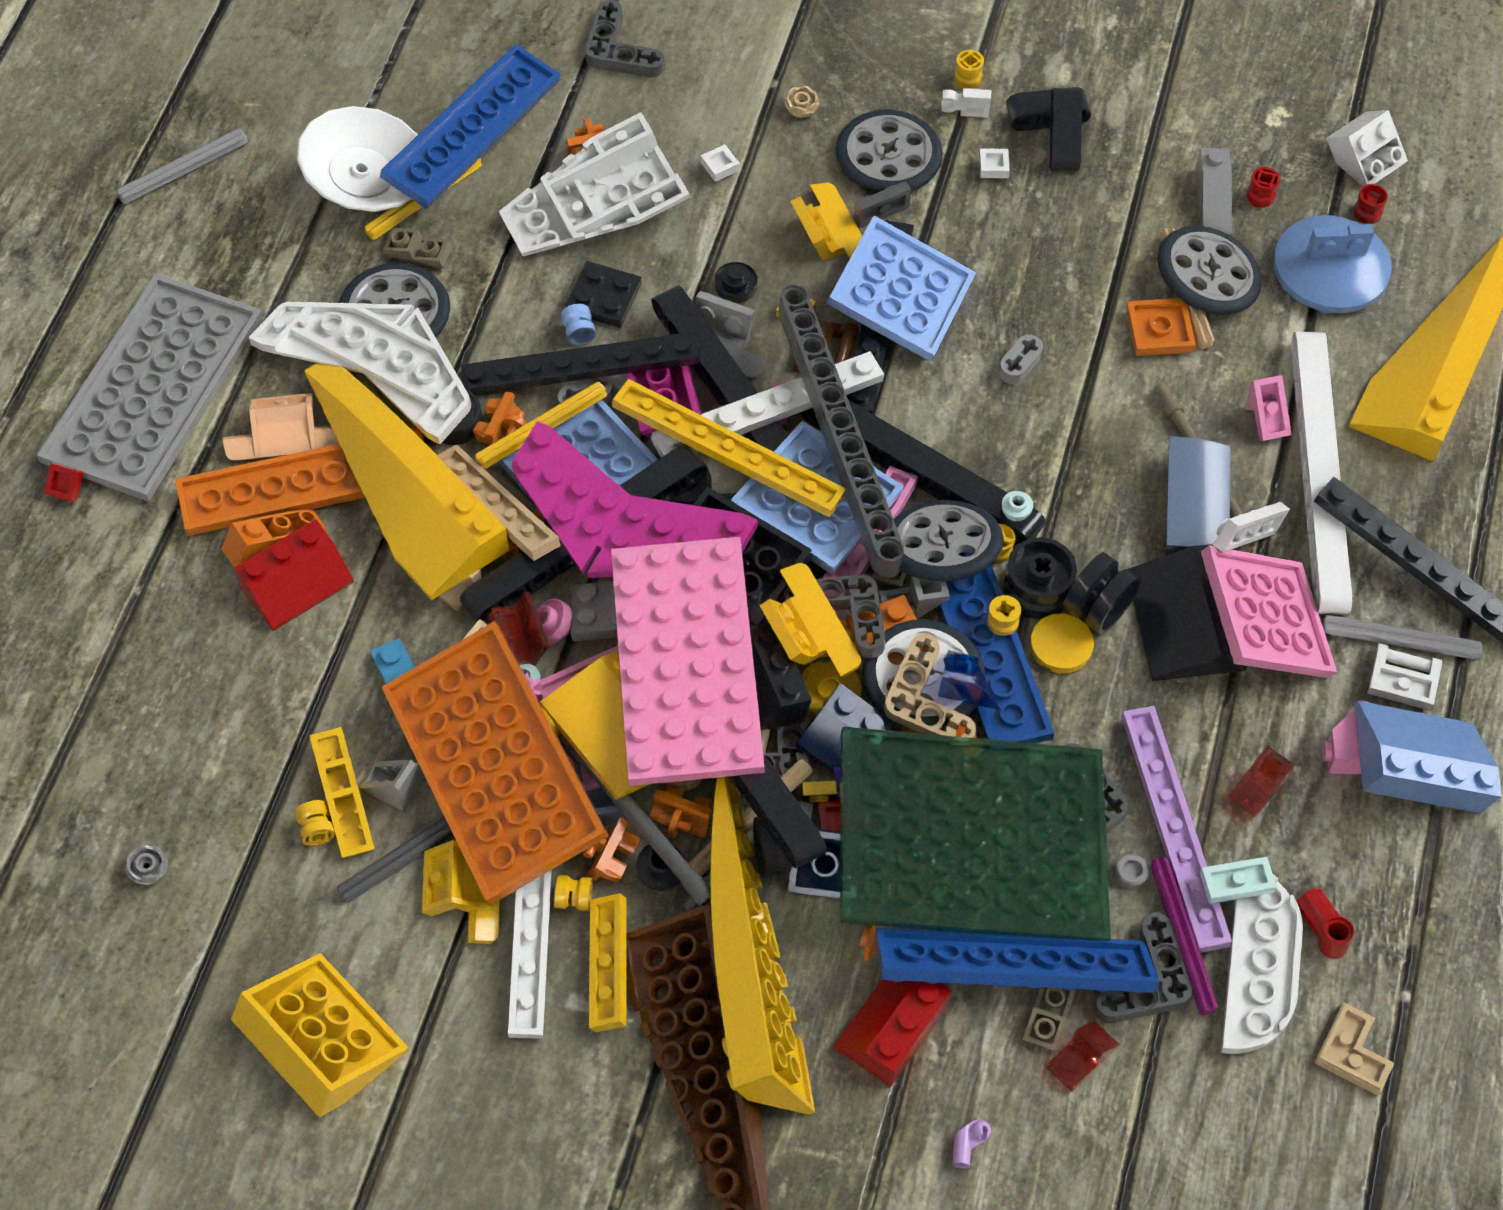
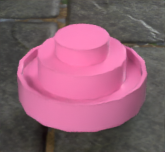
(555, 619)

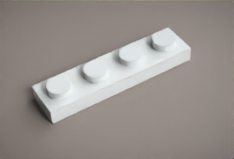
(1250, 526)

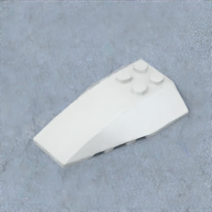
(601, 189)

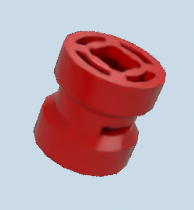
(1263, 187)
(1370, 204)

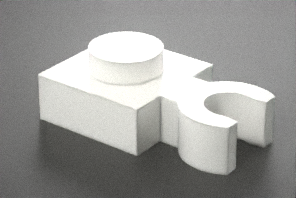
(971, 103)

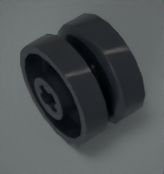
(1040, 576)
(1102, 593)

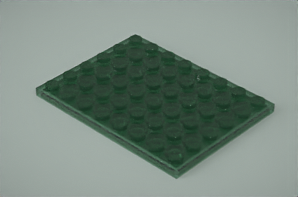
(972, 835)

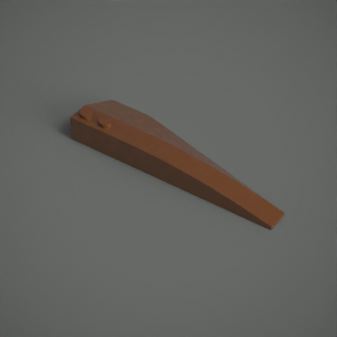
(680, 1011)

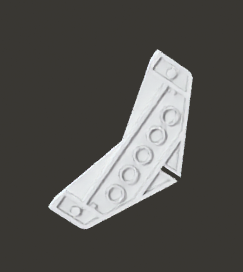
(383, 343)

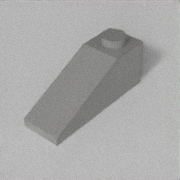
(1214, 188)

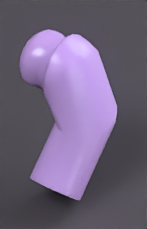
(967, 1139)

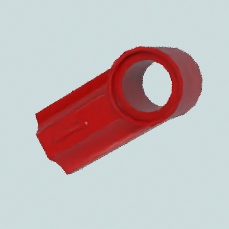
(1325, 920)

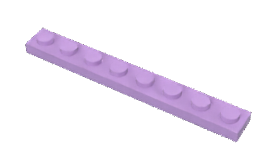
(1175, 826)

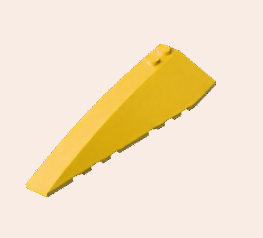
(1426, 378)
(421, 506)
(757, 1018)

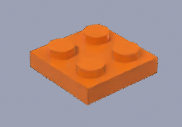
(1160, 327)

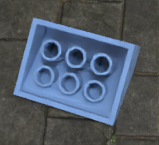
(1425, 758)

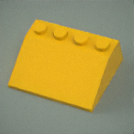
(592, 721)
(317, 1033)

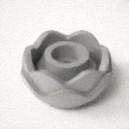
(142, 856)

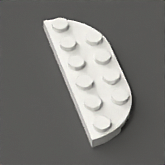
(1262, 970)

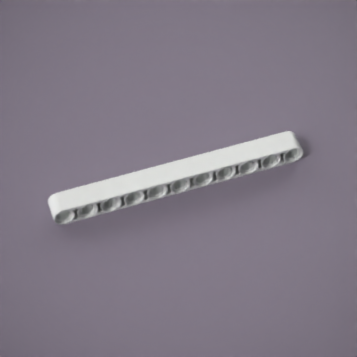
(1319, 464)

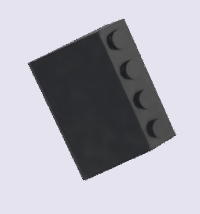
(763, 557)
(1180, 618)

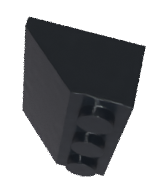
(779, 684)

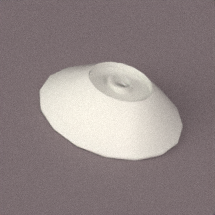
(345, 154)

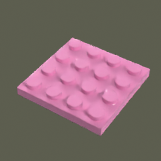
(1268, 612)

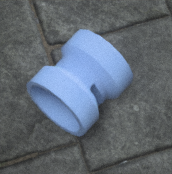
(578, 324)

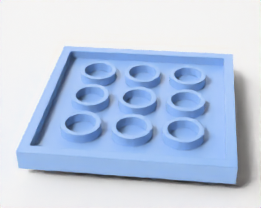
(901, 288)
(604, 441)
(829, 538)

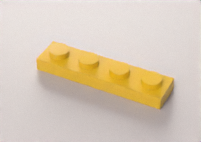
(607, 963)

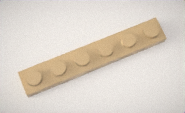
(521, 524)

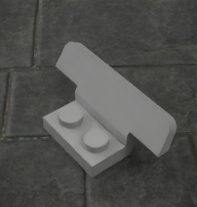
(732, 326)

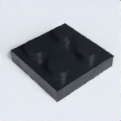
(606, 293)

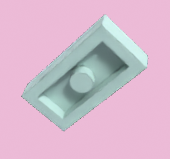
(1238, 880)

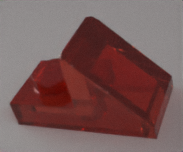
(1262, 781)
(1082, 1055)

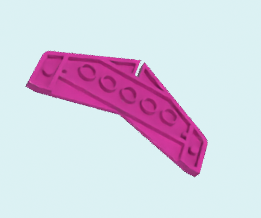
(598, 515)

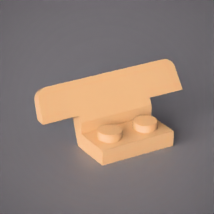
(278, 429)

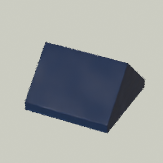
(822, 874)

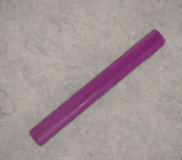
(1184, 935)

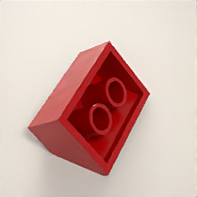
(293, 575)
(893, 1026)

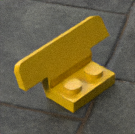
(828, 224)
(809, 624)
(451, 885)

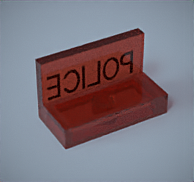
(522, 629)

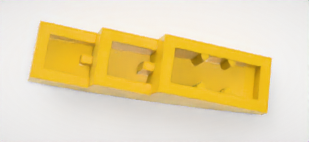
(342, 792)

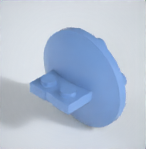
(1332, 264)

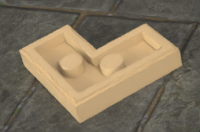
(1346, 1057)

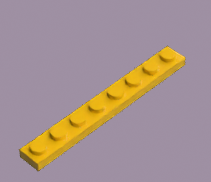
(729, 448)

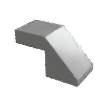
(921, 595)

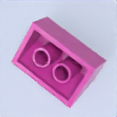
(672, 383)

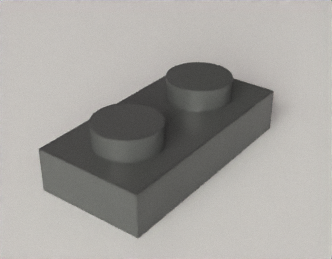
(882, 204)

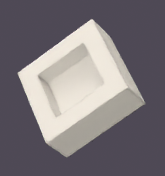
(720, 163)
(994, 163)

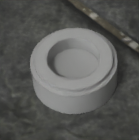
(1131, 871)

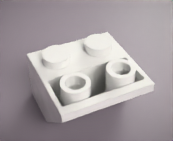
(1368, 147)

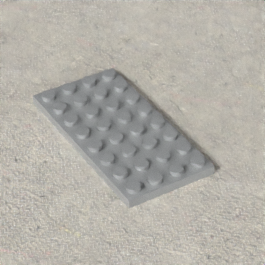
(151, 386)

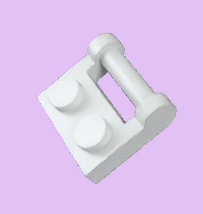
(1401, 683)

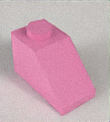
(1342, 747)

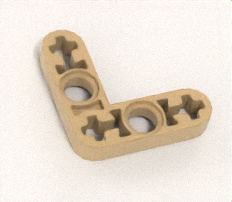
(911, 694)

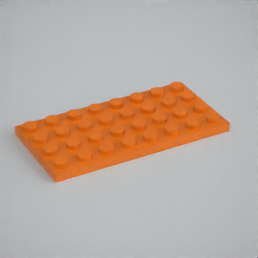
(494, 763)

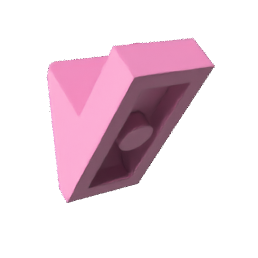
(1270, 407)

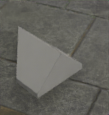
(393, 781)

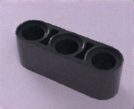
(1032, 109)
(1065, 129)

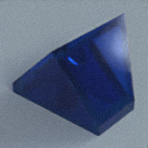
(965, 681)

